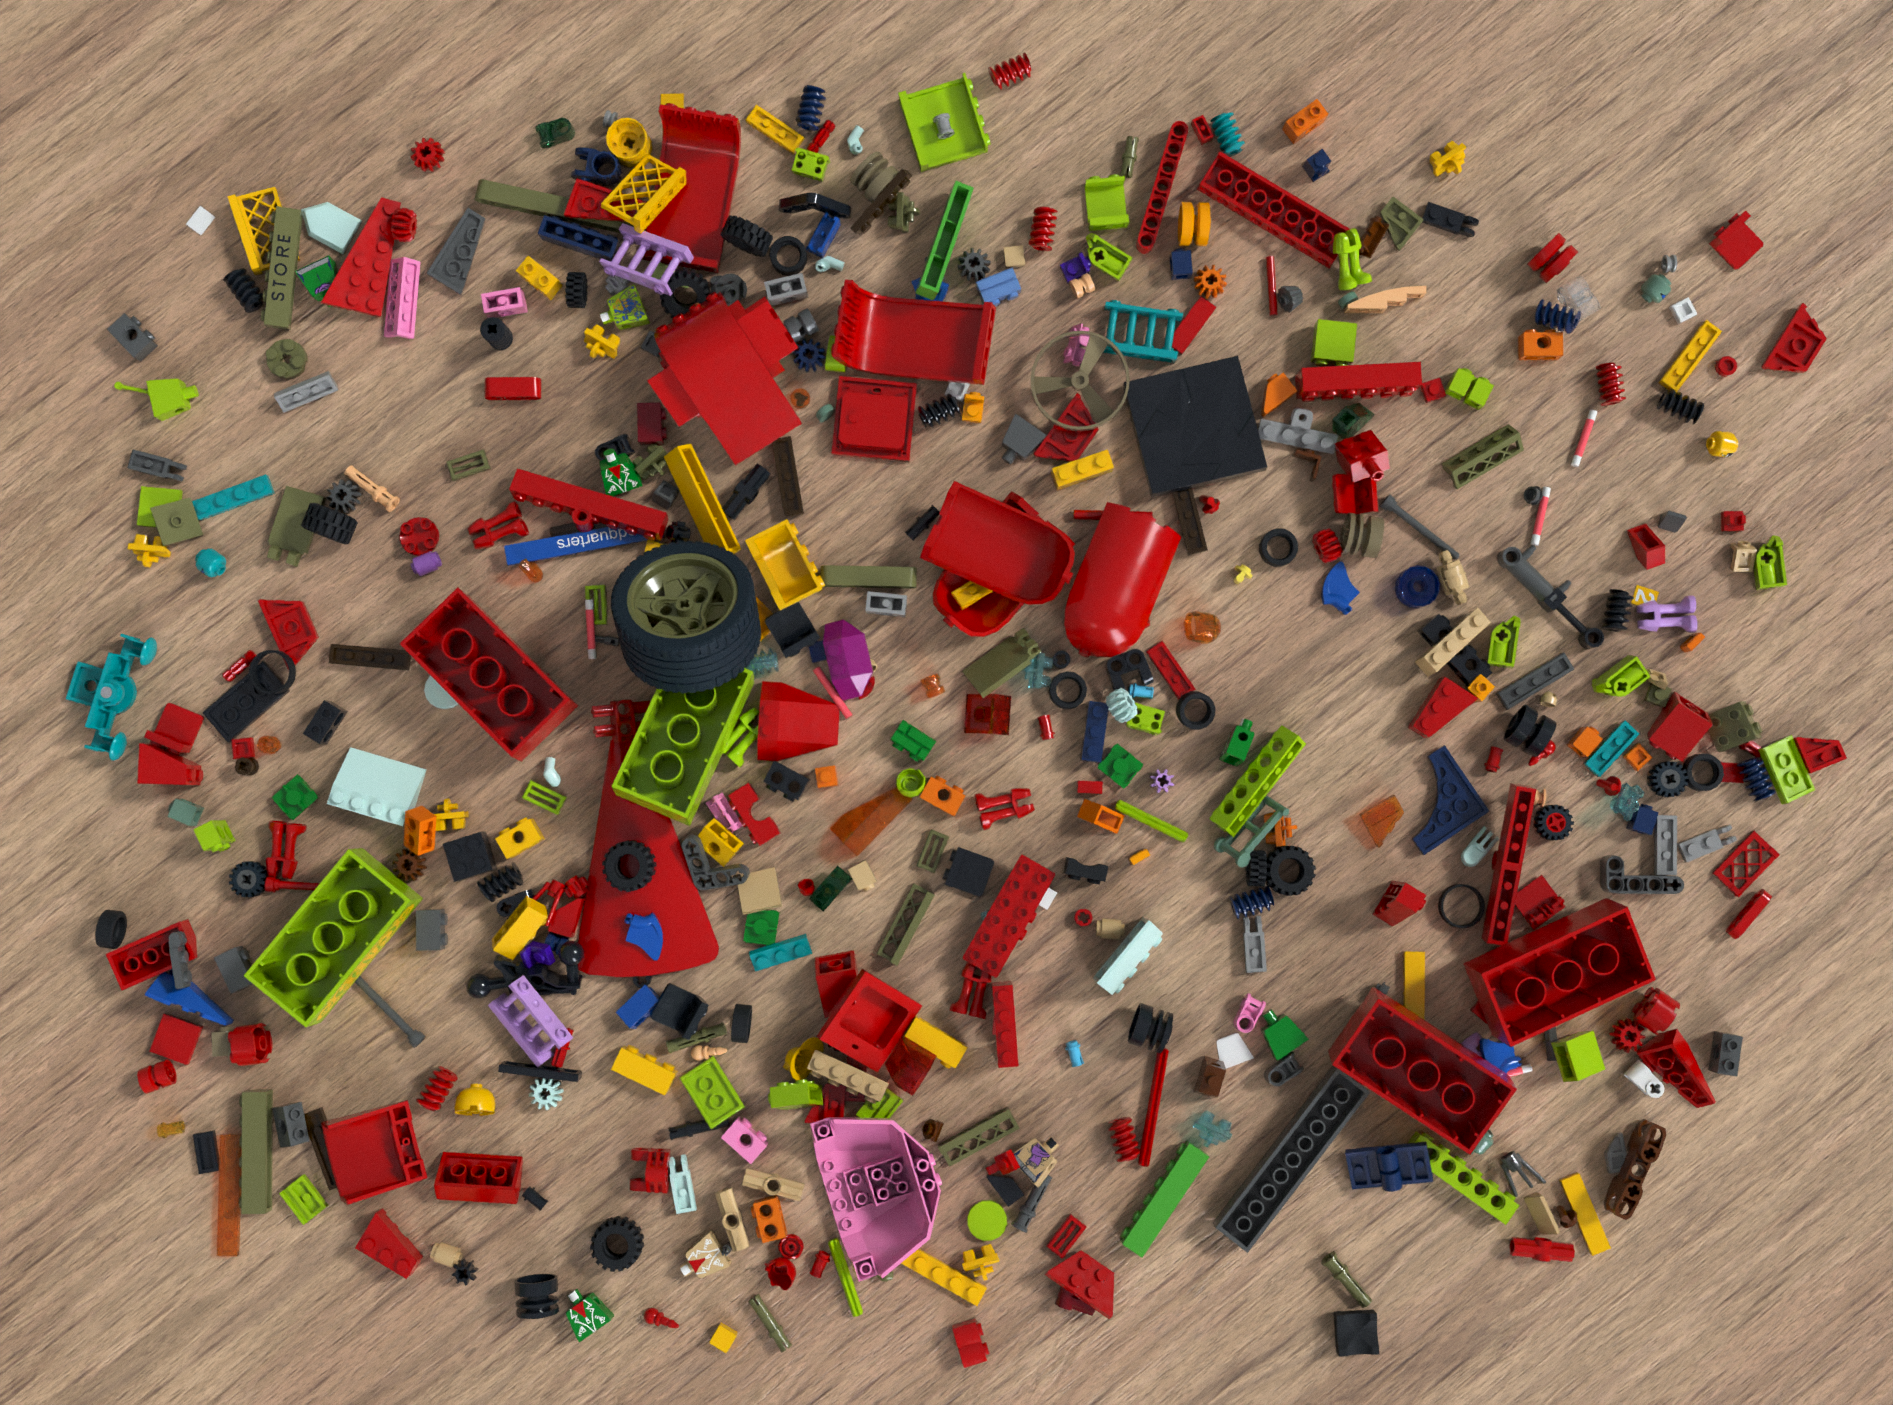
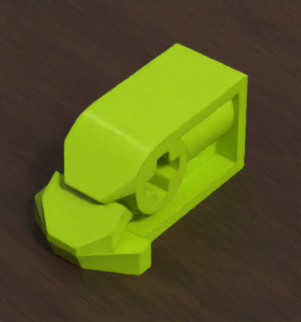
(1114, 261)
(1772, 572)
(1504, 652)
(1627, 672)

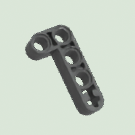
(1641, 881)

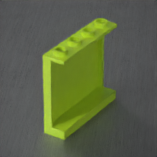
(957, 101)

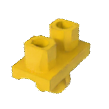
(1450, 161)
(599, 344)
(147, 553)
(458, 818)
(971, 1263)

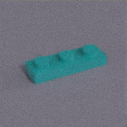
(1611, 748)
(780, 952)

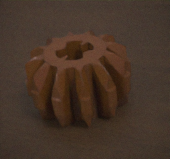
(414, 870)

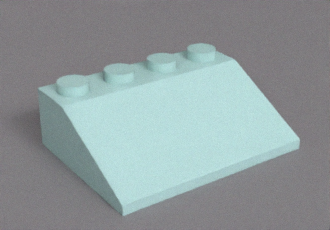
(376, 786)
(1128, 955)

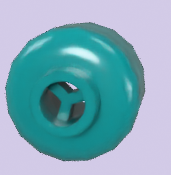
(210, 562)

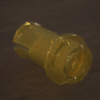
(165, 1130)

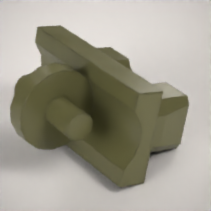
(905, 213)
(652, 464)

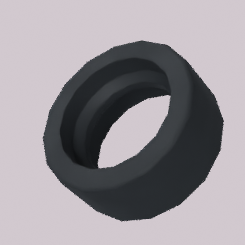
(783, 241)
(1292, 542)
(1082, 693)
(1180, 708)
(1716, 765)
(111, 929)
(741, 1023)

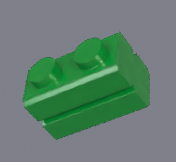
(913, 741)

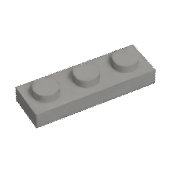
(306, 391)
(1665, 845)

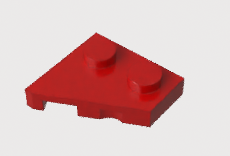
(1819, 752)
(832, 1105)

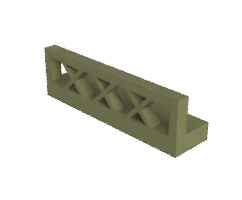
(1483, 452)
(912, 927)
(975, 1130)

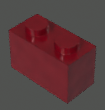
(651, 423)

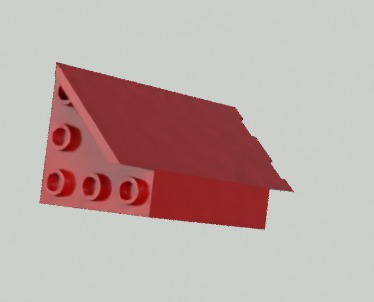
(765, 334)

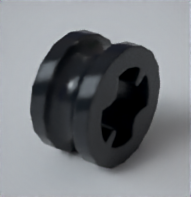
(1055, 660)
(636, 979)

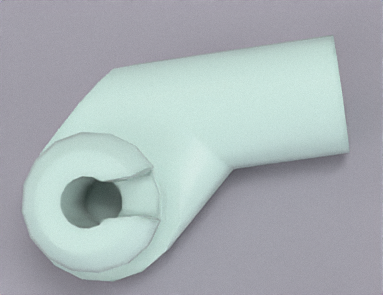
(853, 140)
(827, 263)

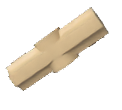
(759, 1180)
(735, 1232)

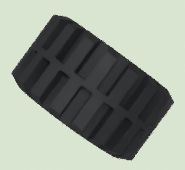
(689, 279)
(329, 523)
(613, 870)
(1306, 870)
(605, 1255)

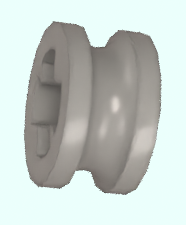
(609, 118)
(1669, 263)

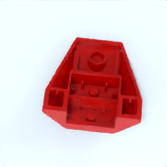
(794, 722)

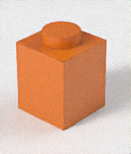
(1585, 741)
(826, 776)

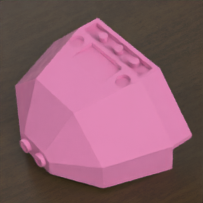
(877, 1189)

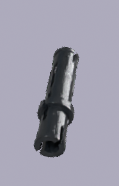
(693, 1128)

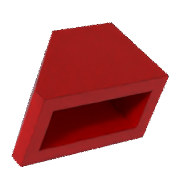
(1647, 546)
(566, 918)

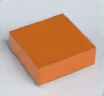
(1692, 642)
(1637, 756)

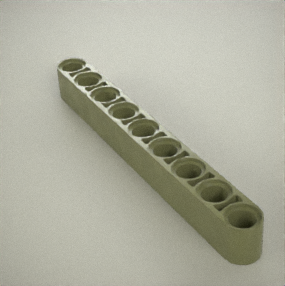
(534, 203)

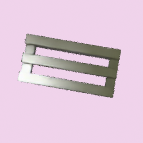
(486, 466)
(926, 866)

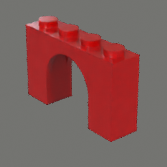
(1005, 1024)

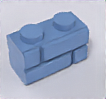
(999, 287)

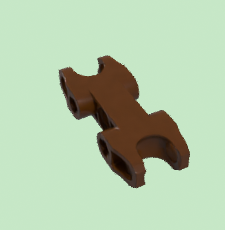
(1627, 1185)

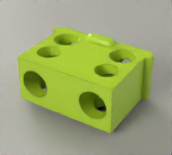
(810, 164)
(1145, 720)

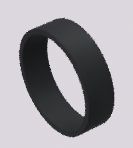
(253, 675)
(1481, 906)

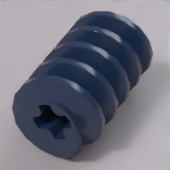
(809, 107)
(1555, 318)
(1756, 778)
(1252, 902)

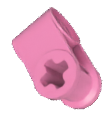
(1249, 1012)

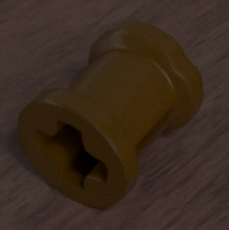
(252, 768)

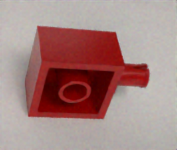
(1362, 456)

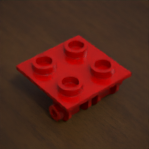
(1538, 902)

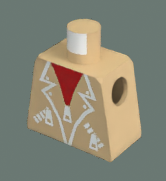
(705, 1257)

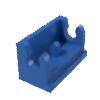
(823, 235)
(638, 1007)

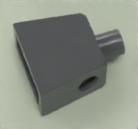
(1021, 440)

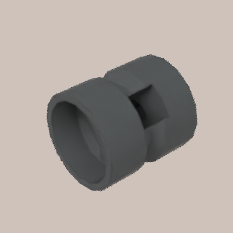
(801, 325)

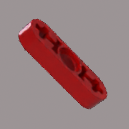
(1748, 914)

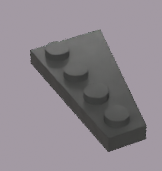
(457, 254)

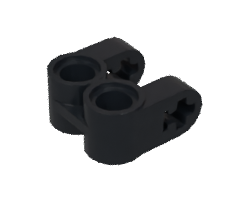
(1127, 666)

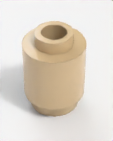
(1109, 928)
(446, 1254)

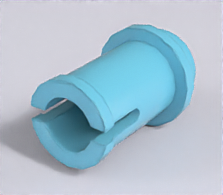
(1140, 691)
(1074, 1053)

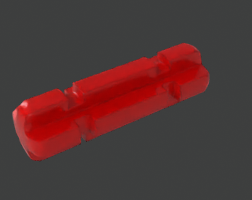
(821, 136)
(239, 666)

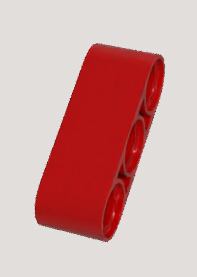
(512, 388)

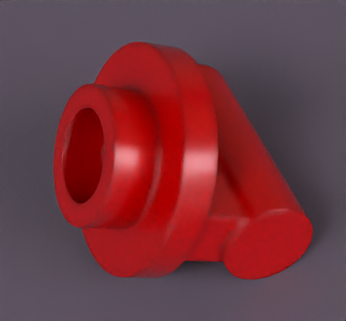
(1210, 503)
(1611, 785)

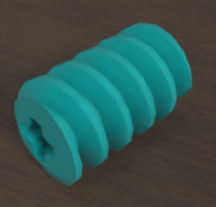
(1226, 134)

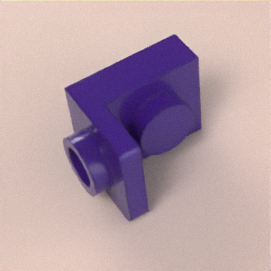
(1075, 267)
(538, 953)

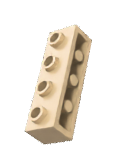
(847, 1075)

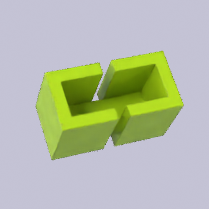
(1477, 393)

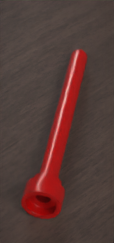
(273, 884)

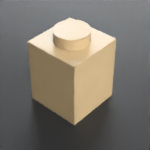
(863, 876)

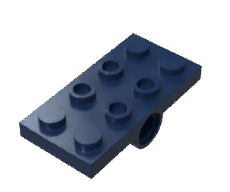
(1389, 1166)

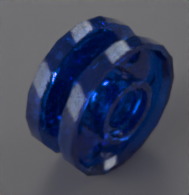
(1429, 587)

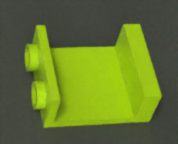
(1106, 203)

